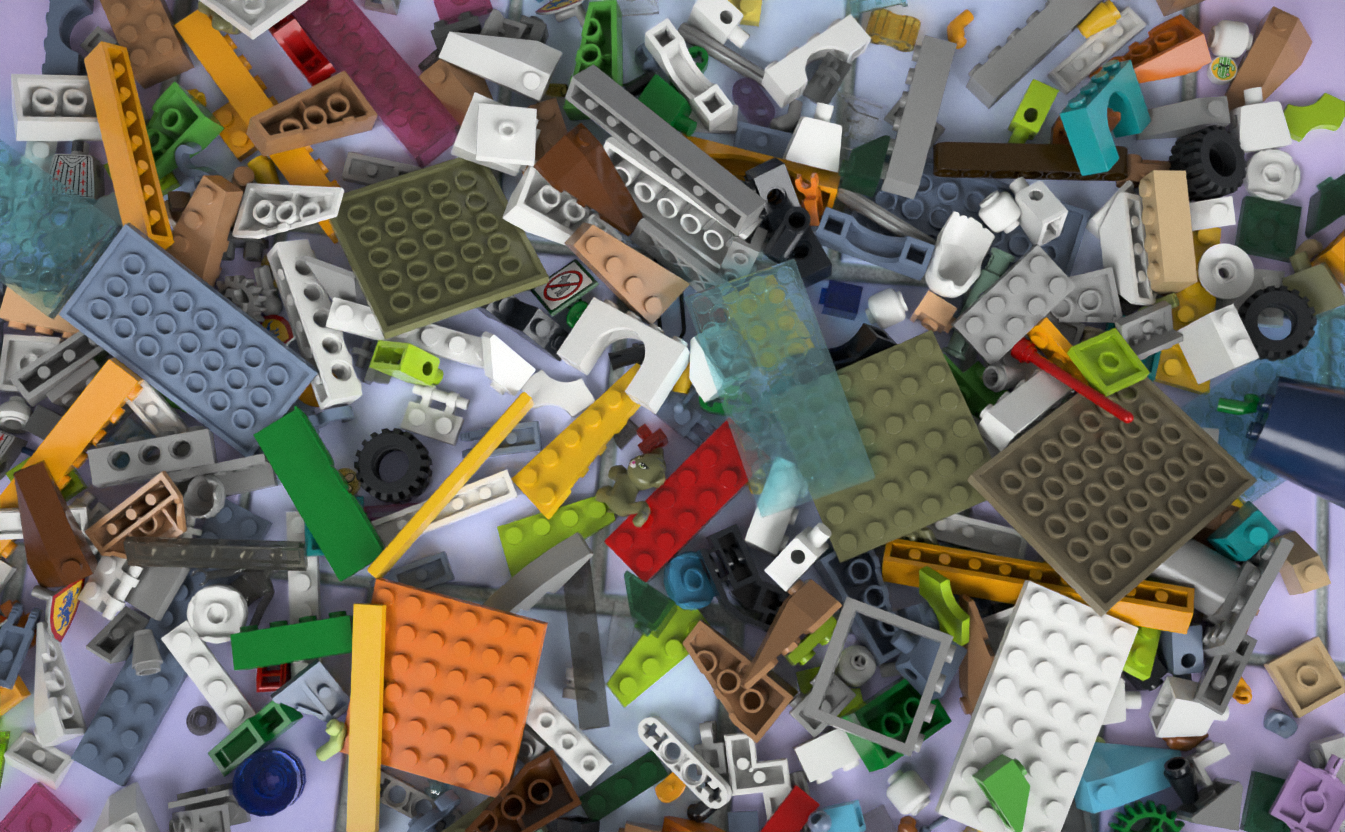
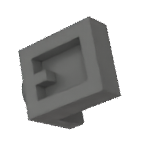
(538, 28)

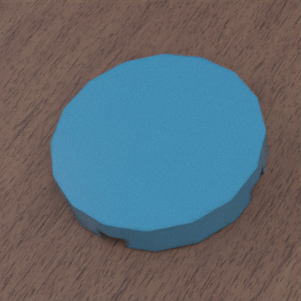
(687, 582)

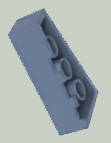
(862, 581)

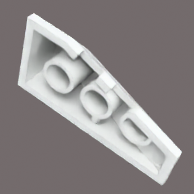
(508, 62)
(547, 212)
(56, 703)

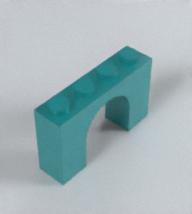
(1087, 116)

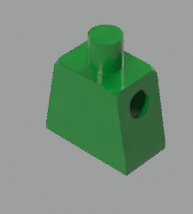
(668, 105)

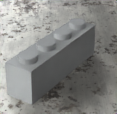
(56, 366)

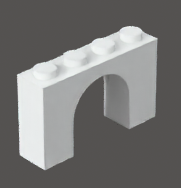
(605, 324)

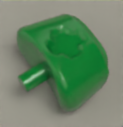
(575, 313)

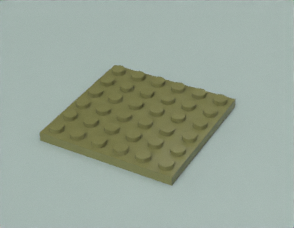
(434, 245)
(917, 445)

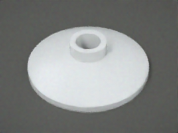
(1235, 266)

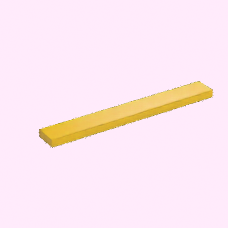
(451, 486)
(366, 717)

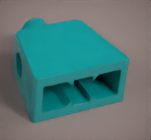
(1244, 532)

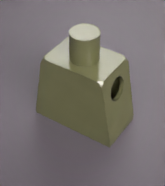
(1315, 283)

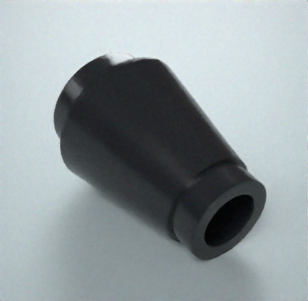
(1182, 778)

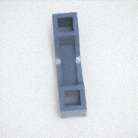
(60, 22)
(898, 254)

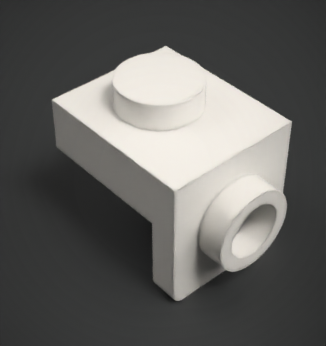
(1205, 755)

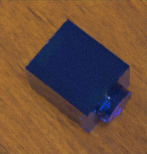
(840, 299)

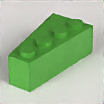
(599, 46)

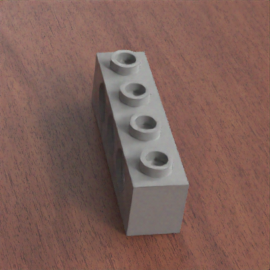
(105, 456)

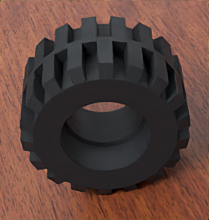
(1211, 162)
(1297, 310)
(377, 449)

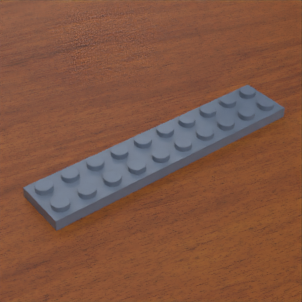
(139, 703)

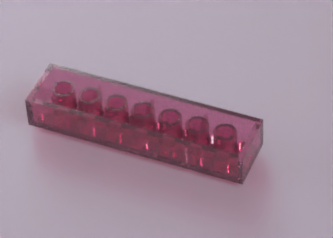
(382, 76)

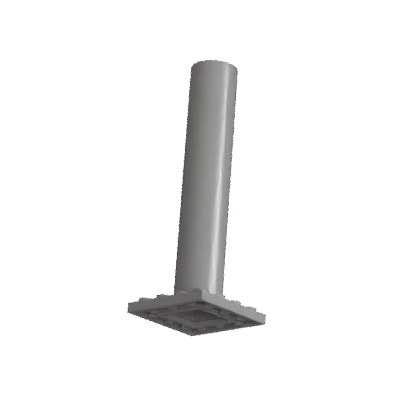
(1223, 589)

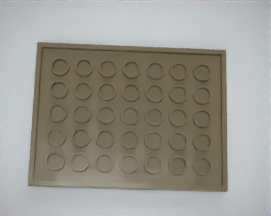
(1111, 495)

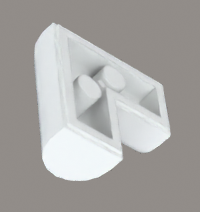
(747, 773)

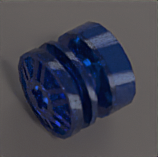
(251, 783)

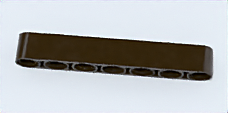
(1017, 161)

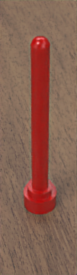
(1026, 352)

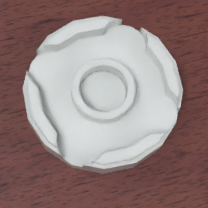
(1272, 175)
(217, 613)

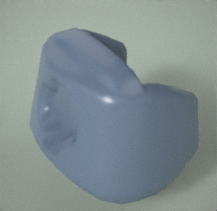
(644, 59)
(1279, 723)

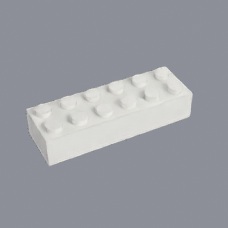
(672, 208)

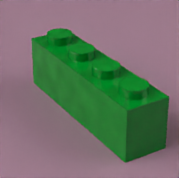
(292, 642)

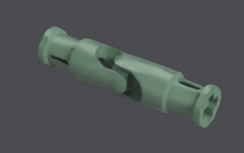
(994, 270)

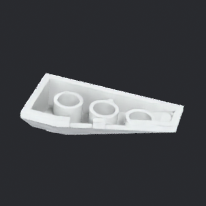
(279, 208)

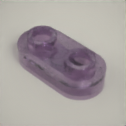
(752, 102)

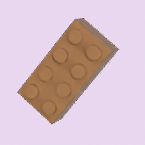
(150, 39)

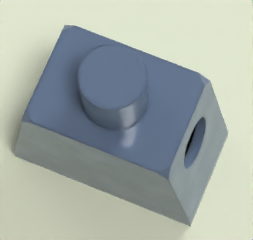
(1182, 652)
(918, 659)

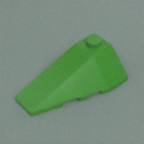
(177, 121)

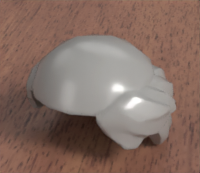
(204, 497)

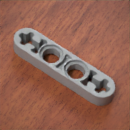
(413, 796)

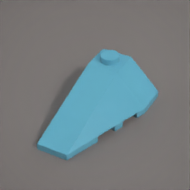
(1121, 775)

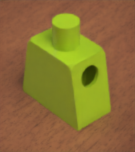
(1034, 107)
(415, 364)

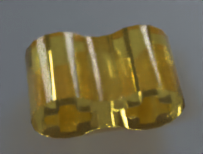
(893, 30)

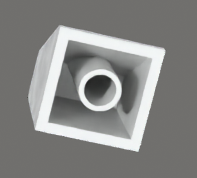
(466, 139)
(1217, 344)

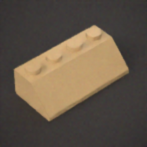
(1168, 231)

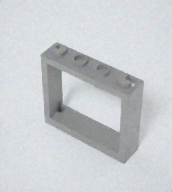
(830, 661)

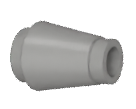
(1002, 377)
(146, 655)

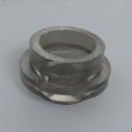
(193, 723)

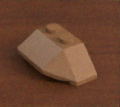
(149, 512)

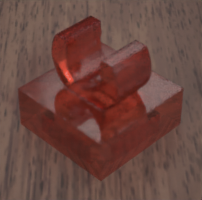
(650, 440)

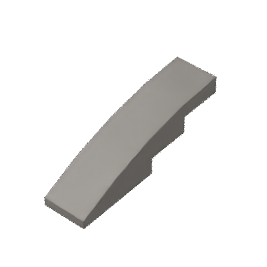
(542, 575)

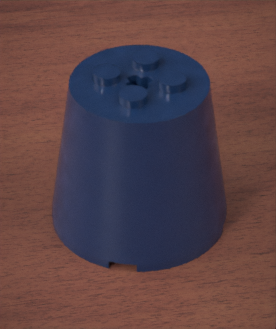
(1301, 436)

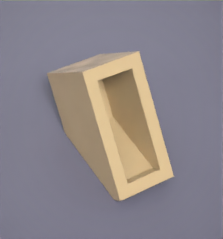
(1303, 567)

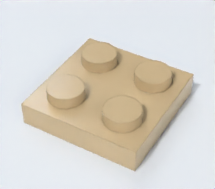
(1306, 677)

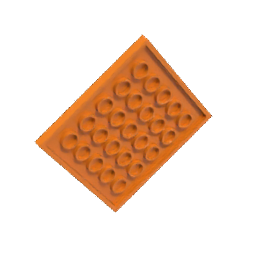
(454, 687)

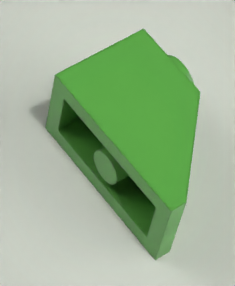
(1006, 790)

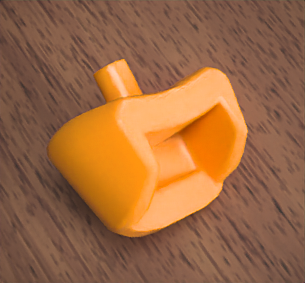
(670, 788)

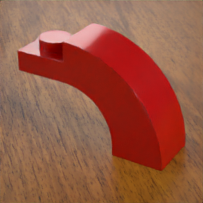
(301, 50)

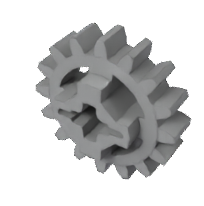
(244, 294)

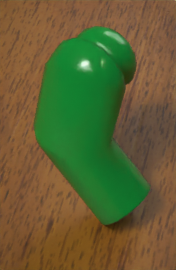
(1238, 407)

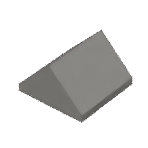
(1217, 805)

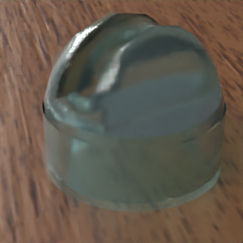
(436, 788)

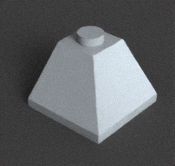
(337, 281)

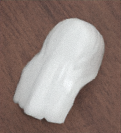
(958, 256)

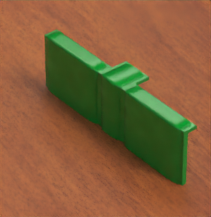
(320, 493)

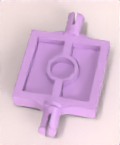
(1312, 798)

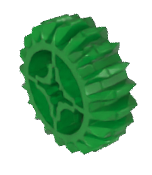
(1158, 815)

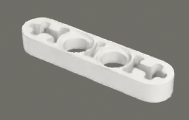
(687, 757)

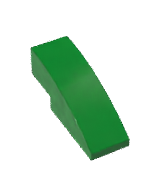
(253, 736)

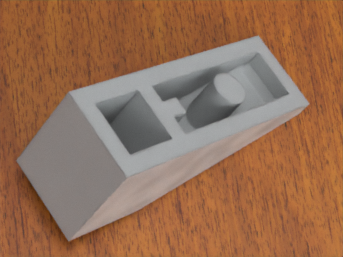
(1186, 117)
(1222, 676)

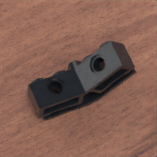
(775, 178)
(741, 579)

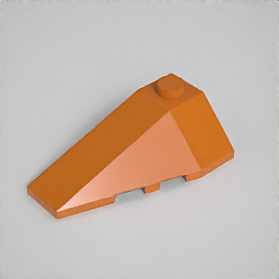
(1168, 52)

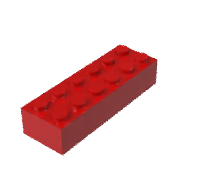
(682, 506)

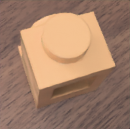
(934, 313)

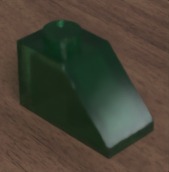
(864, 167)
(1325, 205)
(648, 606)

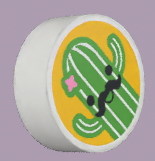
(1222, 70)

